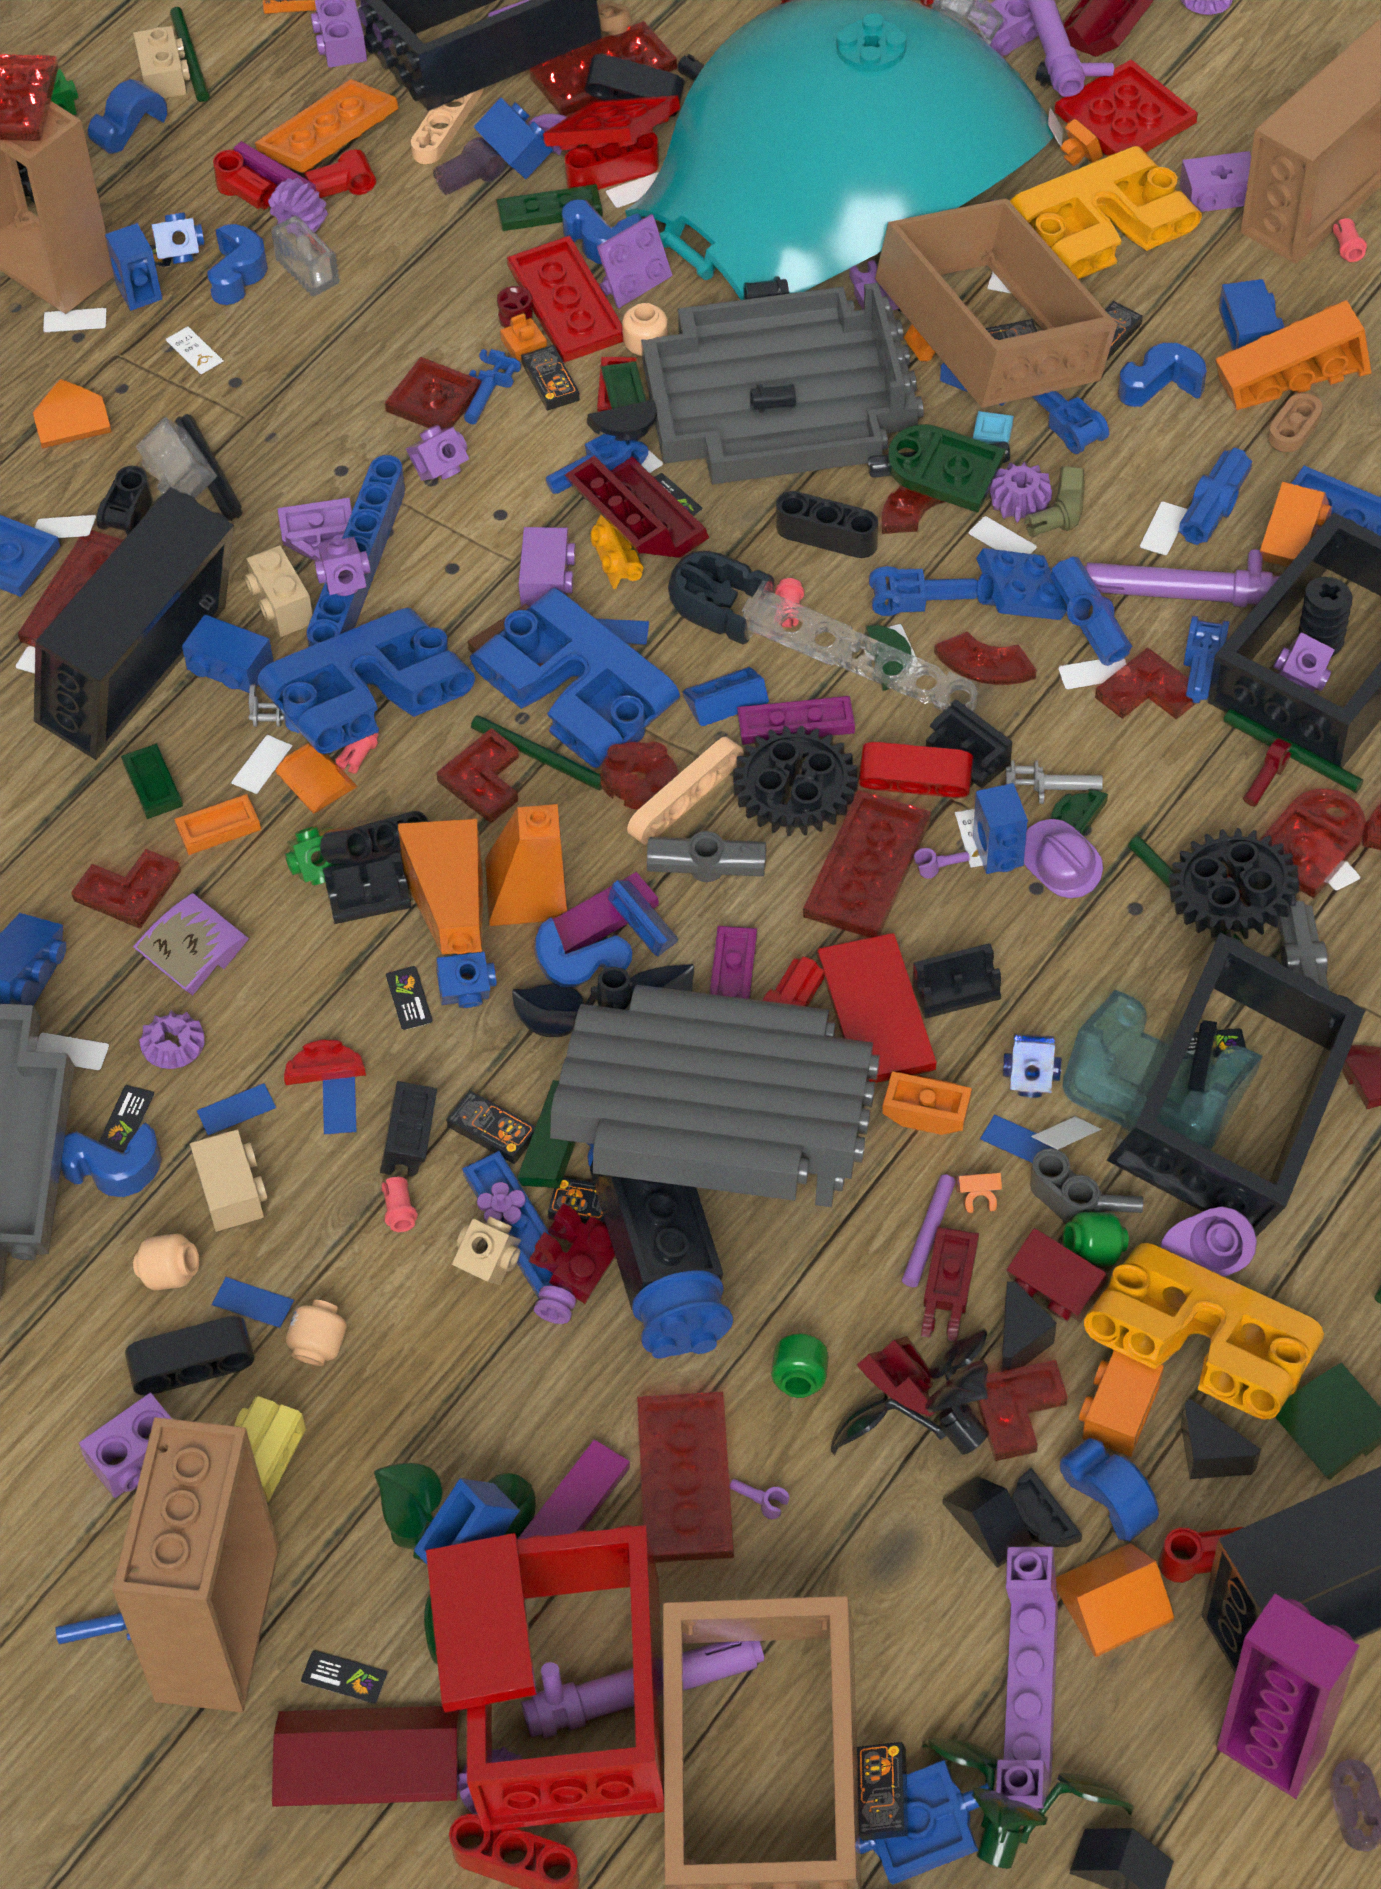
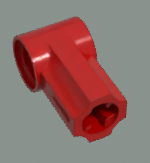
(350, 174)
(238, 179)
(798, 983)
(1198, 1545)

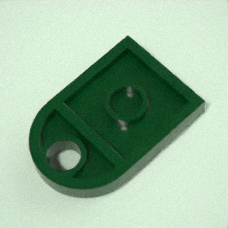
(945, 465)

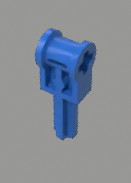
(1073, 421)
(607, 450)
(909, 591)
(1202, 645)

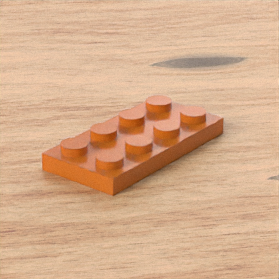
(327, 125)

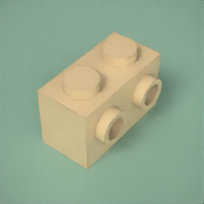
(160, 61)
(279, 591)
(227, 1179)

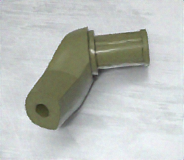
(1066, 509)

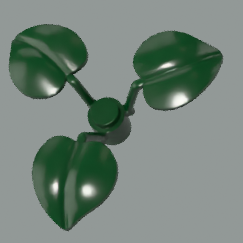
(414, 1491)
(1006, 1816)

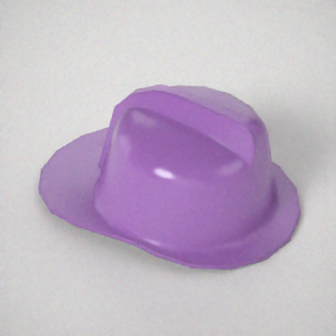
(1062, 858)
(1214, 1239)

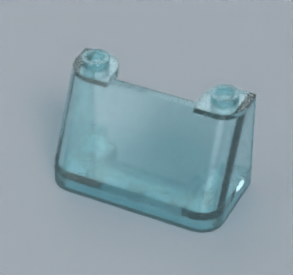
(1114, 1056)

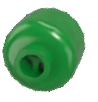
(1096, 1237)
(800, 1365)

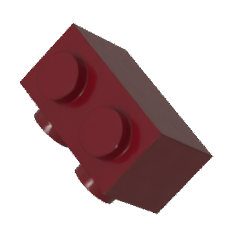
(1056, 1276)

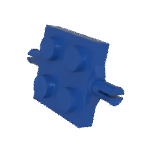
(936, 1826)

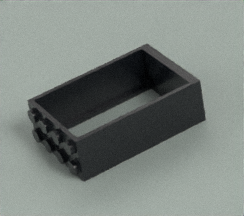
(474, 54)
(131, 622)
(1277, 701)
(1189, 1168)
(1312, 1553)

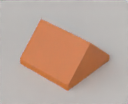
(1115, 1598)

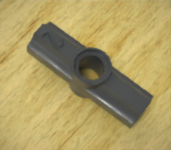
(690, 856)
(1301, 946)

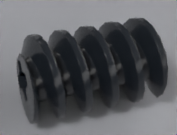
(1326, 611)

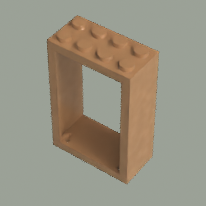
(1318, 154)
(994, 234)
(65, 247)
(202, 1564)
(763, 1622)

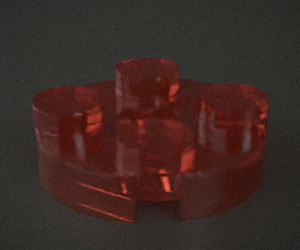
(636, 757)

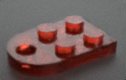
(1316, 838)

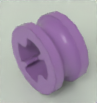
(555, 1304)

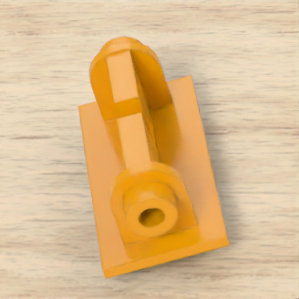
(615, 553)

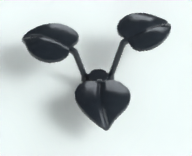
(553, 1009)
(956, 1415)

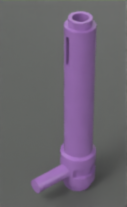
(1061, 59)
(1236, 588)
(574, 1704)

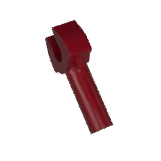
(1274, 763)

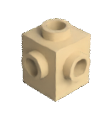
(487, 1250)

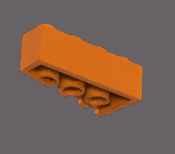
(1296, 357)

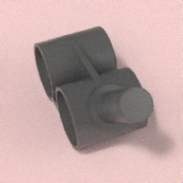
(1067, 1186)

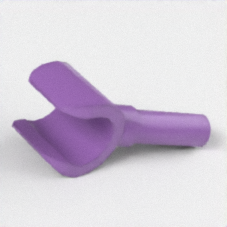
(934, 862)
(762, 1497)

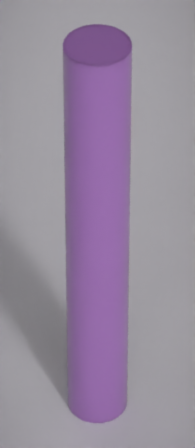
(928, 1231)

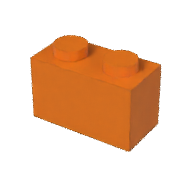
(1293, 522)
(1120, 1403)

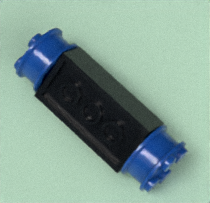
(665, 1262)

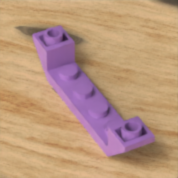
(1030, 1701)

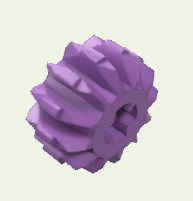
(298, 199)
(1020, 491)

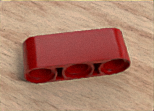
(611, 163)
(915, 769)
(529, 1873)

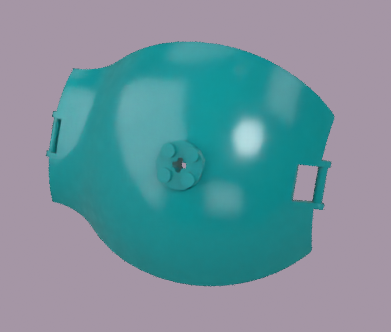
(829, 129)

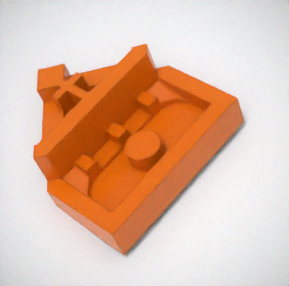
(70, 415)

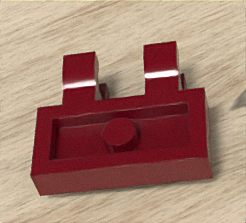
(585, 1261)

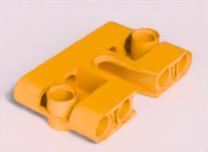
(1125, 188)
(1254, 1344)

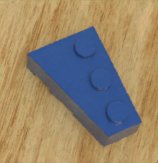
(28, 958)

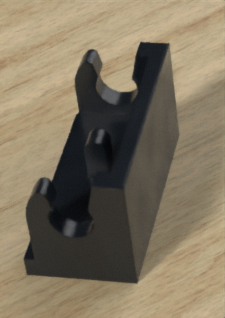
(966, 731)
(367, 888)
(956, 981)
(408, 1127)

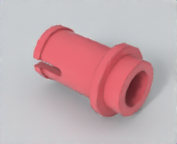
(1351, 245)
(793, 591)
(356, 752)
(399, 1213)

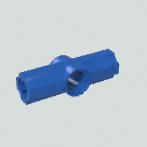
(1215, 496)
(1101, 627)

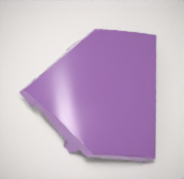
(313, 524)

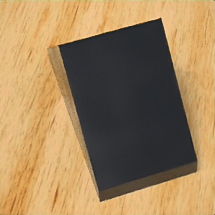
(1026, 1328)
(1214, 1447)
(989, 1518)
(1120, 1860)

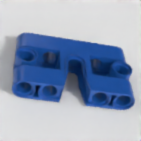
(612, 676)
(326, 684)

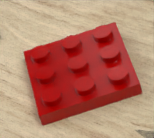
(1128, 110)
(611, 122)

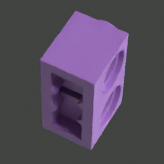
(1016, 27)
(339, 31)
(122, 1438)

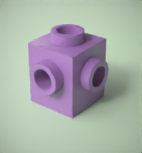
(438, 453)
(342, 566)
(1305, 662)

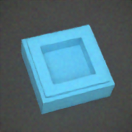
(993, 427)

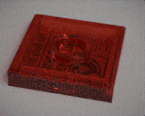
(432, 395)

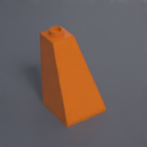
(527, 869)
(446, 880)

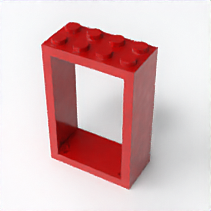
(589, 1782)

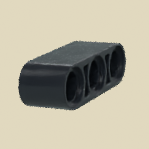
(622, 79)
(827, 524)
(366, 838)
(189, 1355)

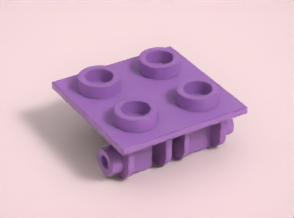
(633, 261)

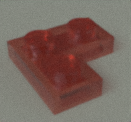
(1143, 679)
(475, 779)
(128, 897)
(1009, 1401)

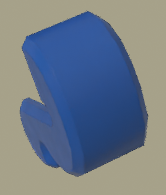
(123, 113)
(585, 223)
(241, 267)
(1161, 366)
(577, 966)
(112, 1171)
(1114, 1484)

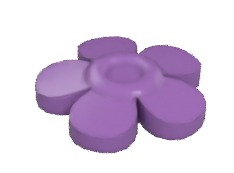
(502, 1203)

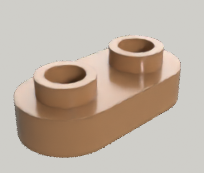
(614, 17)
(1295, 422)

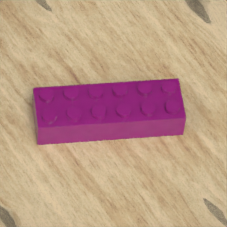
(1286, 1694)

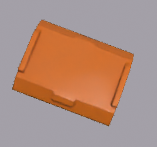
(314, 777)

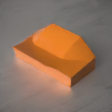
(926, 1103)

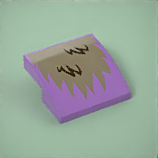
(190, 942)

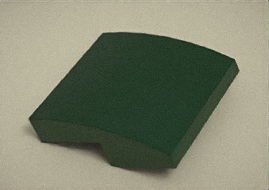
(1333, 1420)

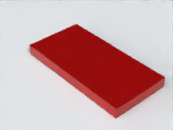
(566, 298)
(877, 1003)
(480, 1623)

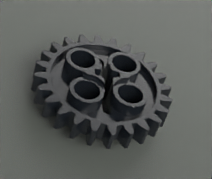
(814, 794)
(1254, 866)

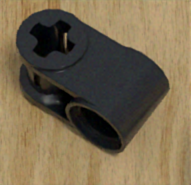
(126, 500)

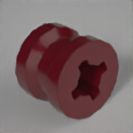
(513, 302)

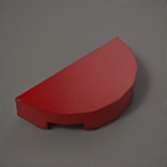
(323, 1061)

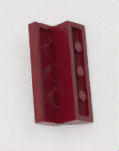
(1102, 24)
(638, 507)
(365, 1756)

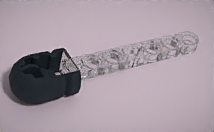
(709, 577)

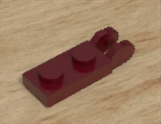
(949, 1278)

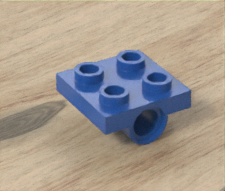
(1018, 584)

